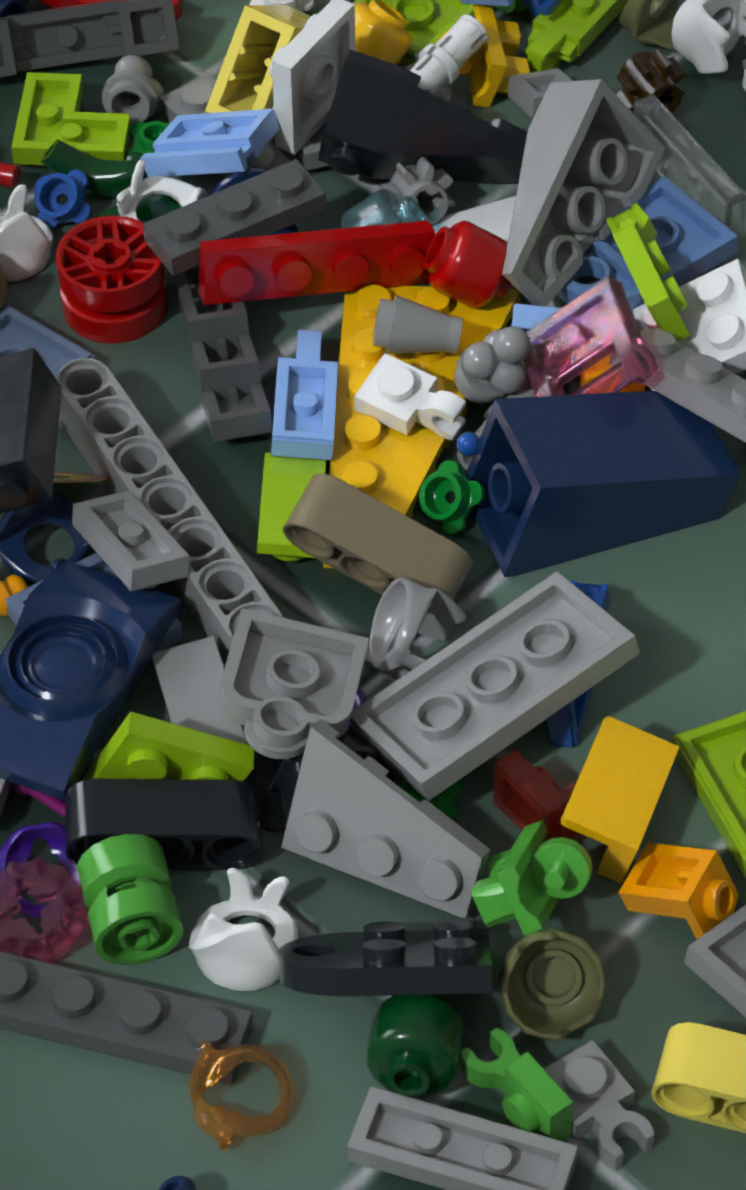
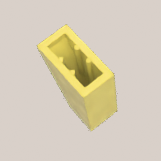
(245, 73)

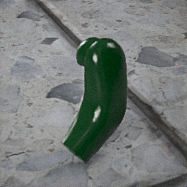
(105, 177)

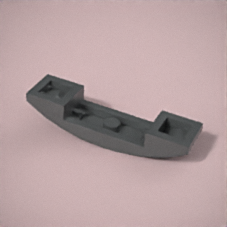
(86, 33)

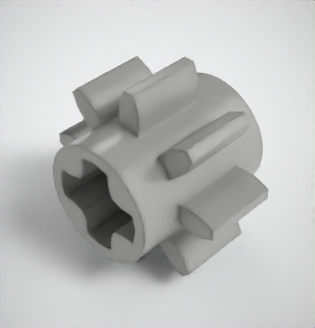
(421, 178)

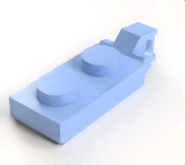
(305, 402)

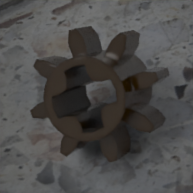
(649, 75)

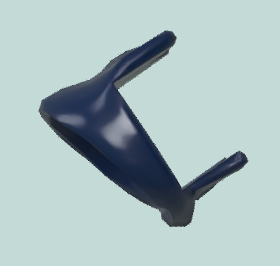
(20, 521)

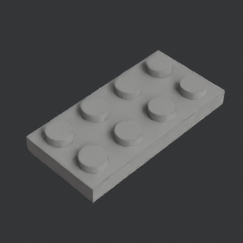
(493, 685)

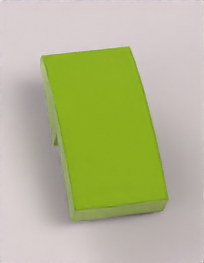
(281, 489)

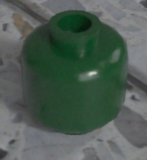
(415, 1044)

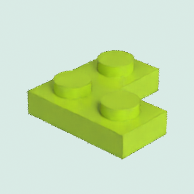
(52, 112)

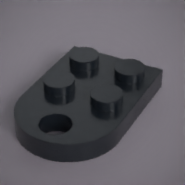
(390, 961)

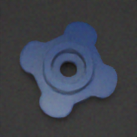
(53, 186)

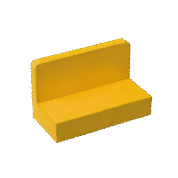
(619, 792)

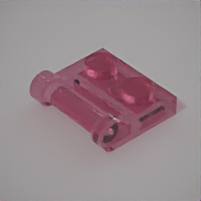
(584, 335)

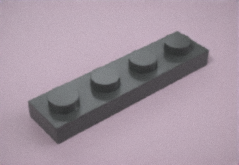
(115, 1015)

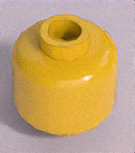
(381, 31)

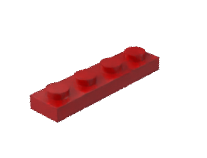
(313, 262)

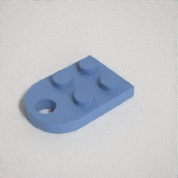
(685, 233)

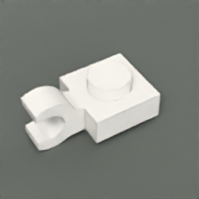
(406, 395)

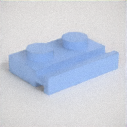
(211, 143)

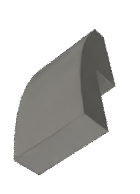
(191, 686)

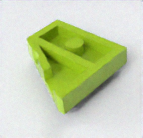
(164, 750)

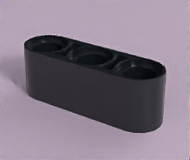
(192, 819)

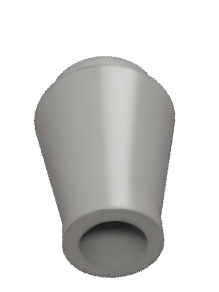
(414, 328)

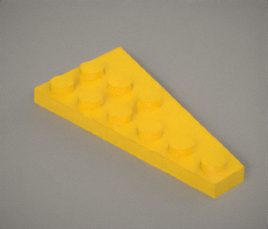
(368, 452)

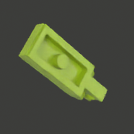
(568, 31)
(647, 265)

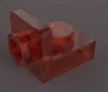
(531, 795)

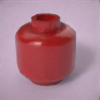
(467, 264)

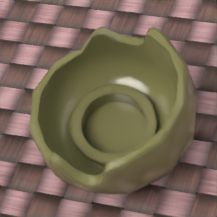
(552, 983)

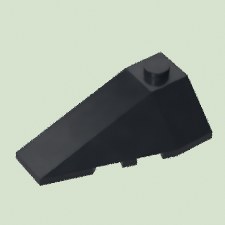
(388, 120)

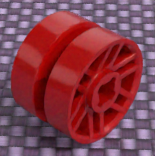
(110, 280)

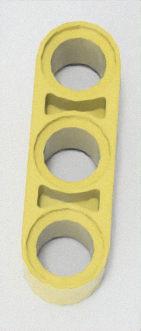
(703, 1075)

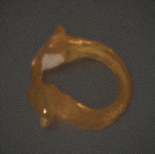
(227, 1125)

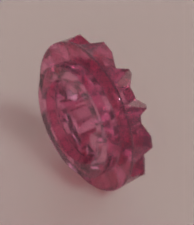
(61, 920)

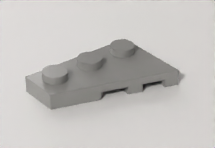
(374, 830)

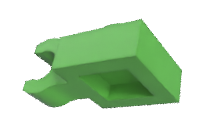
(530, 1095)

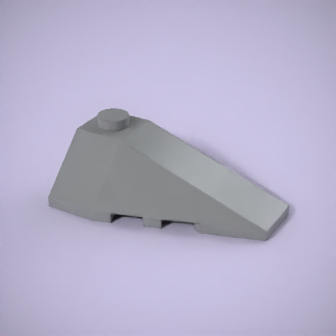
(578, 168)

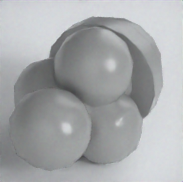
(132, 89)
(493, 366)

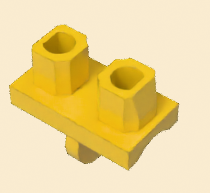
(494, 61)

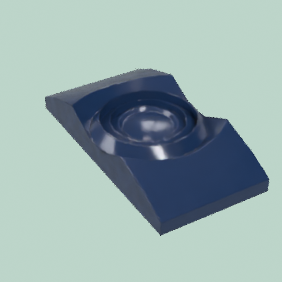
(72, 671)

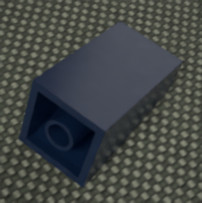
(594, 475)

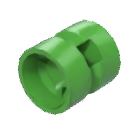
(129, 899)

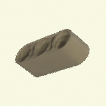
(372, 539)

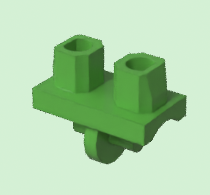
(531, 879)

